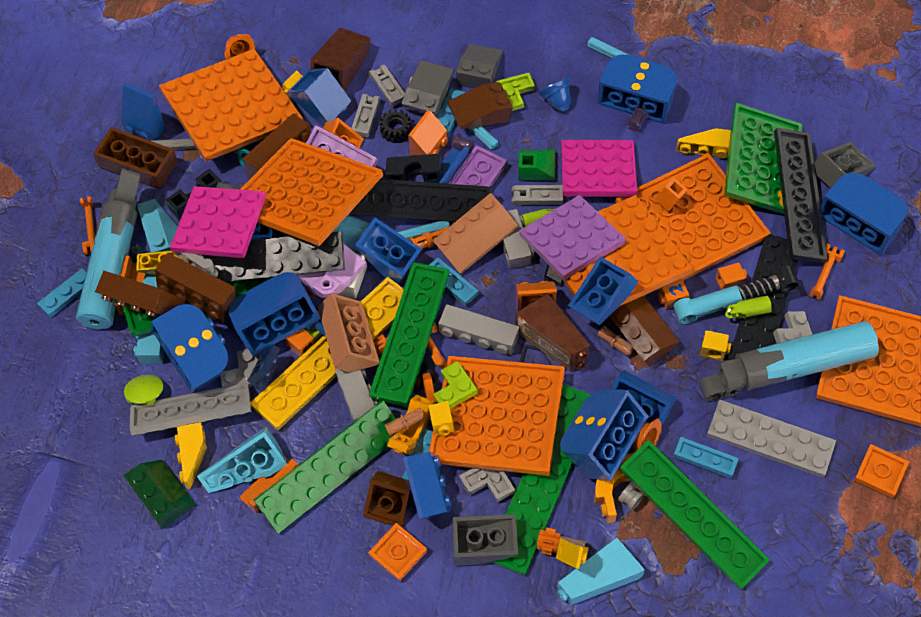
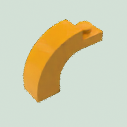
(407, 439)
(603, 493)

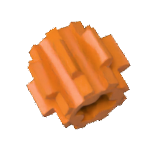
(548, 541)

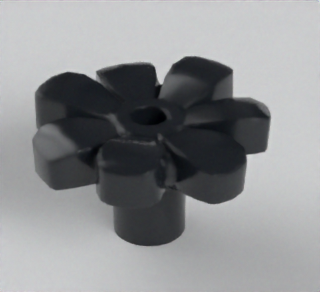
(138, 250)

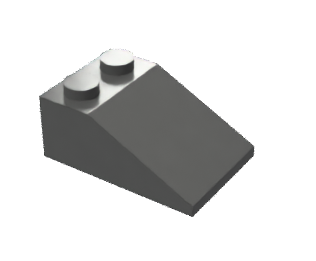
(478, 66)
(427, 88)
(841, 161)
(484, 539)

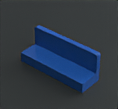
(453, 163)

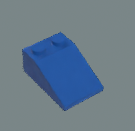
(141, 114)
(387, 250)
(603, 291)

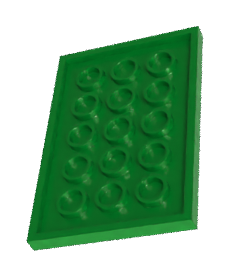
(752, 157)

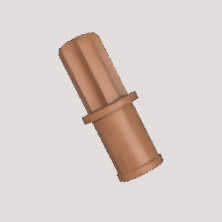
(615, 341)
(404, 421)

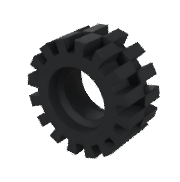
(395, 117)

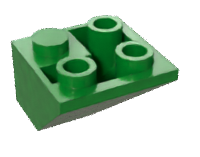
(536, 164)

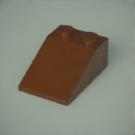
(481, 106)

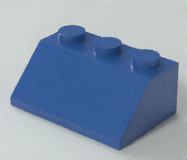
(651, 398)
(427, 485)

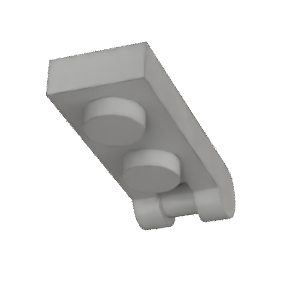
(387, 85)
(365, 114)
(537, 195)
(198, 261)

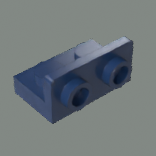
(264, 369)

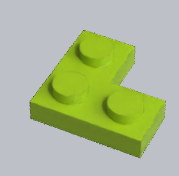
(515, 86)
(459, 387)

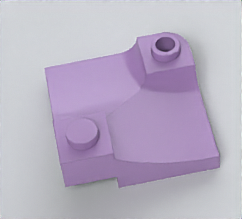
(336, 281)

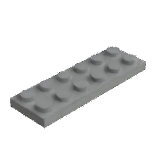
(190, 409)
(771, 438)

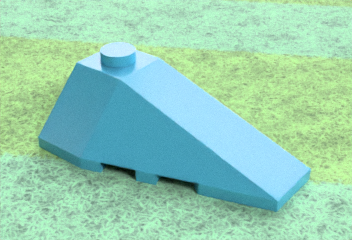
(157, 226)
(251, 460)

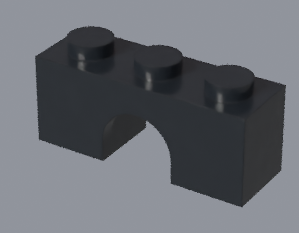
(402, 167)
(178, 200)

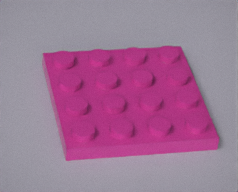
(598, 168)
(218, 222)

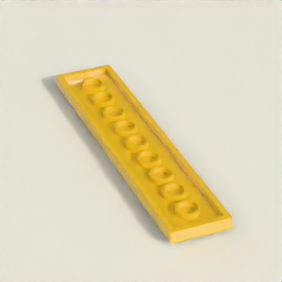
(316, 368)

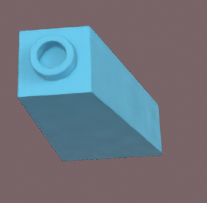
(601, 573)

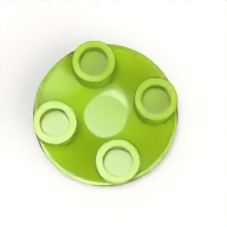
(143, 389)

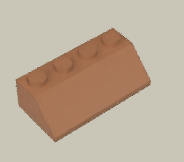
(475, 233)
(347, 333)

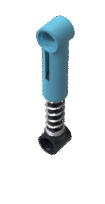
(690, 309)

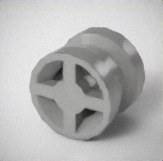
(631, 497)

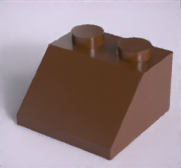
(388, 499)

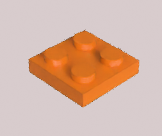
(881, 471)
(397, 552)

